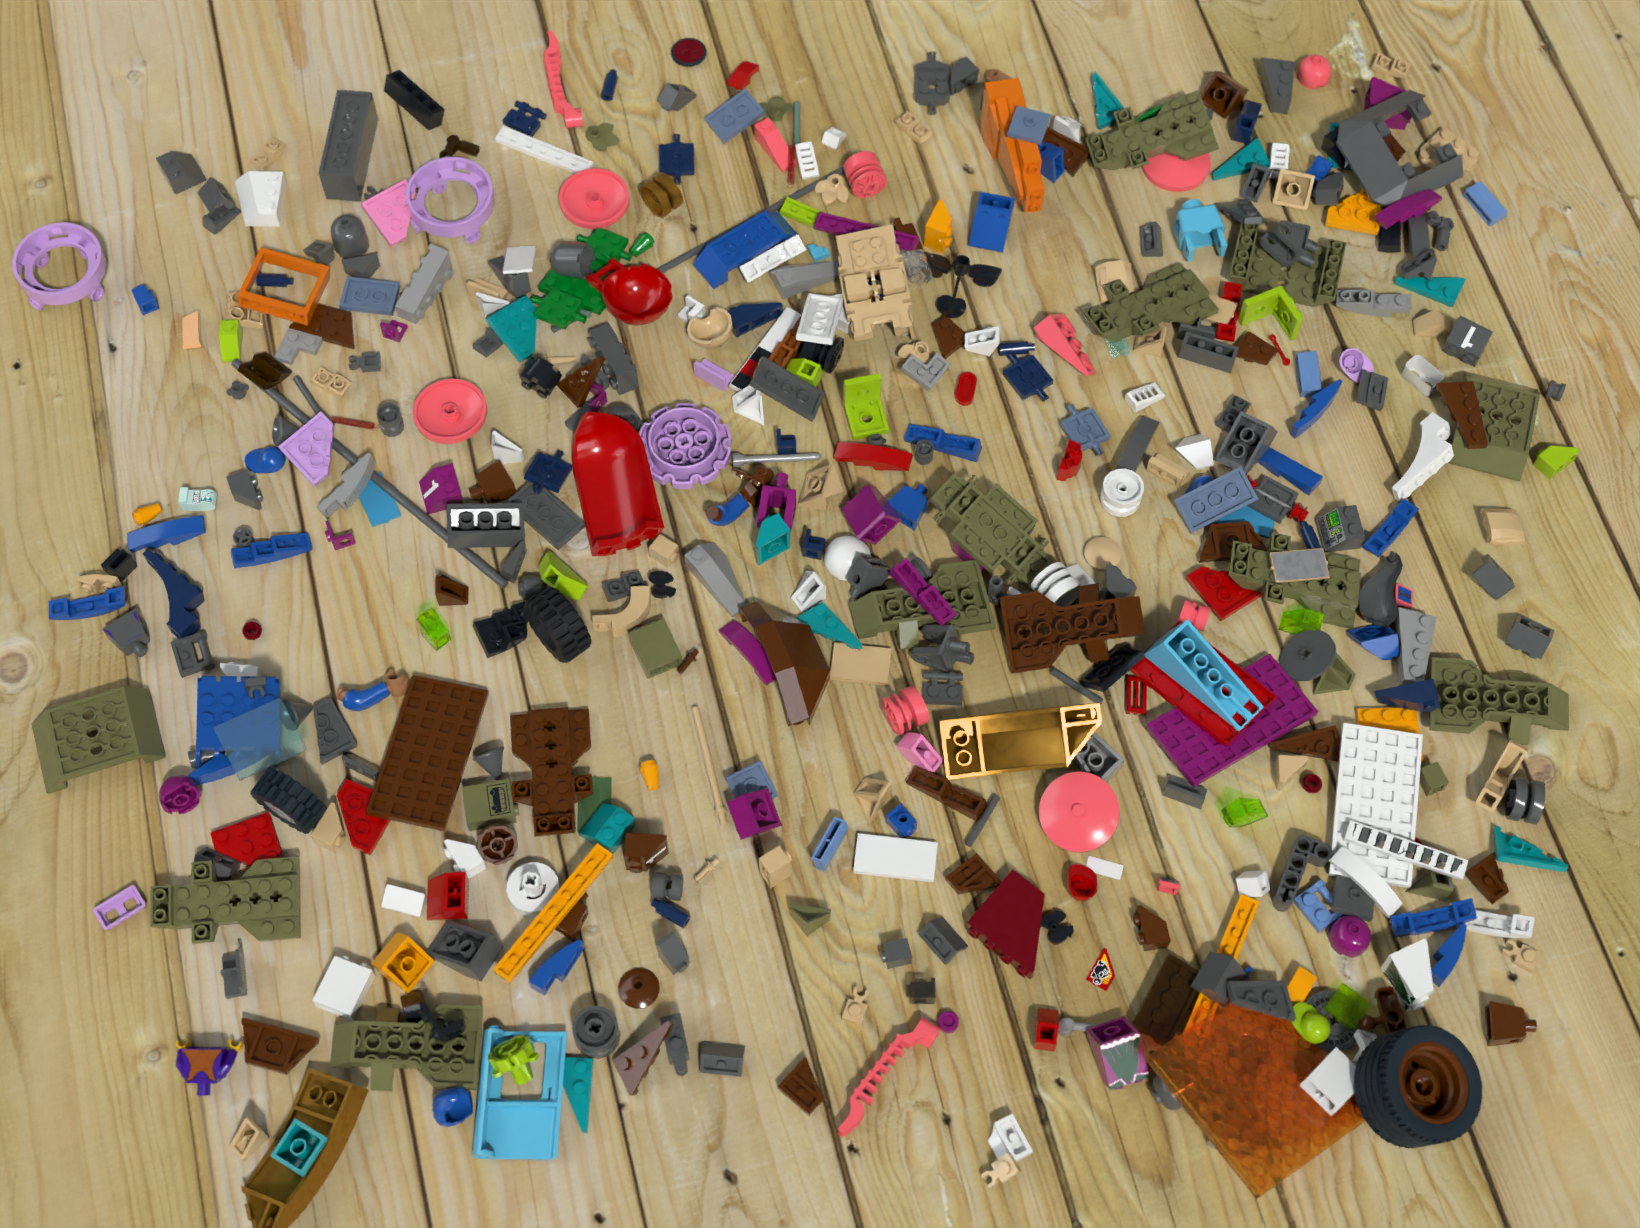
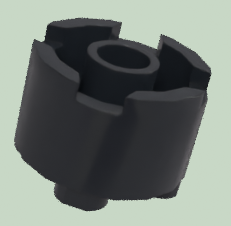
(539, 377)

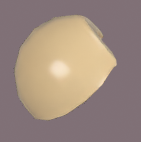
(712, 330)

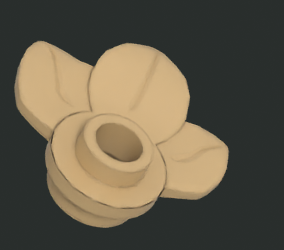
(831, 191)
(907, 350)

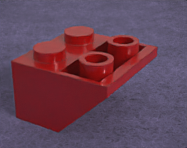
(448, 896)

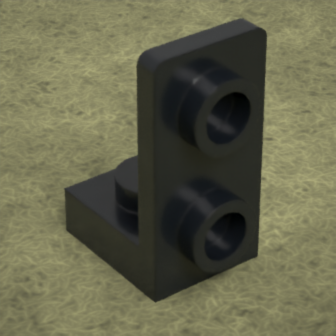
(450, 1030)

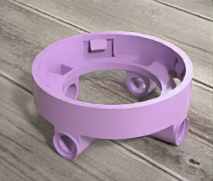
(434, 177)
(33, 252)

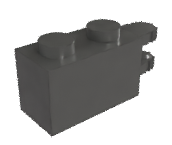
(676, 1044)

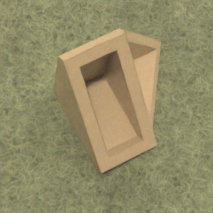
(872, 796)

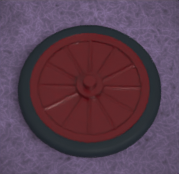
(688, 52)

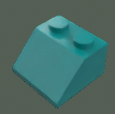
(772, 538)
(608, 827)
(299, 1147)

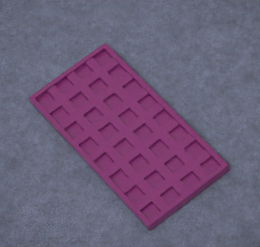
(1202, 757)

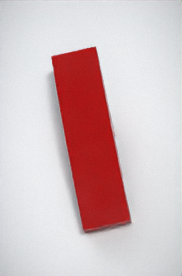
(871, 455)

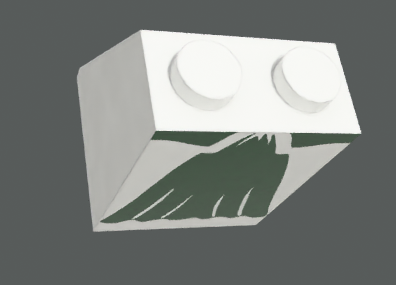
(1410, 975)

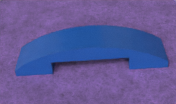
(1391, 528)
(87, 607)
(1435, 919)

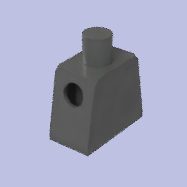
(867, 576)

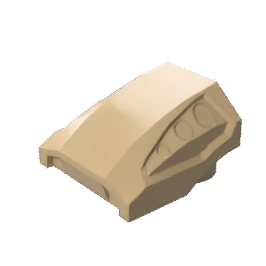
(1111, 272)
(246, 316)
(1502, 526)

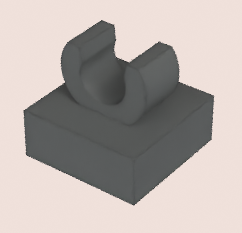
(255, 684)

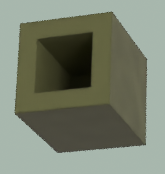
(1432, 778)

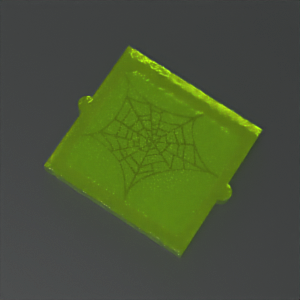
(1347, 1006)

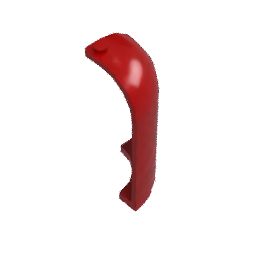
(614, 484)

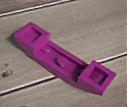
(749, 649)

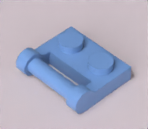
(1314, 909)

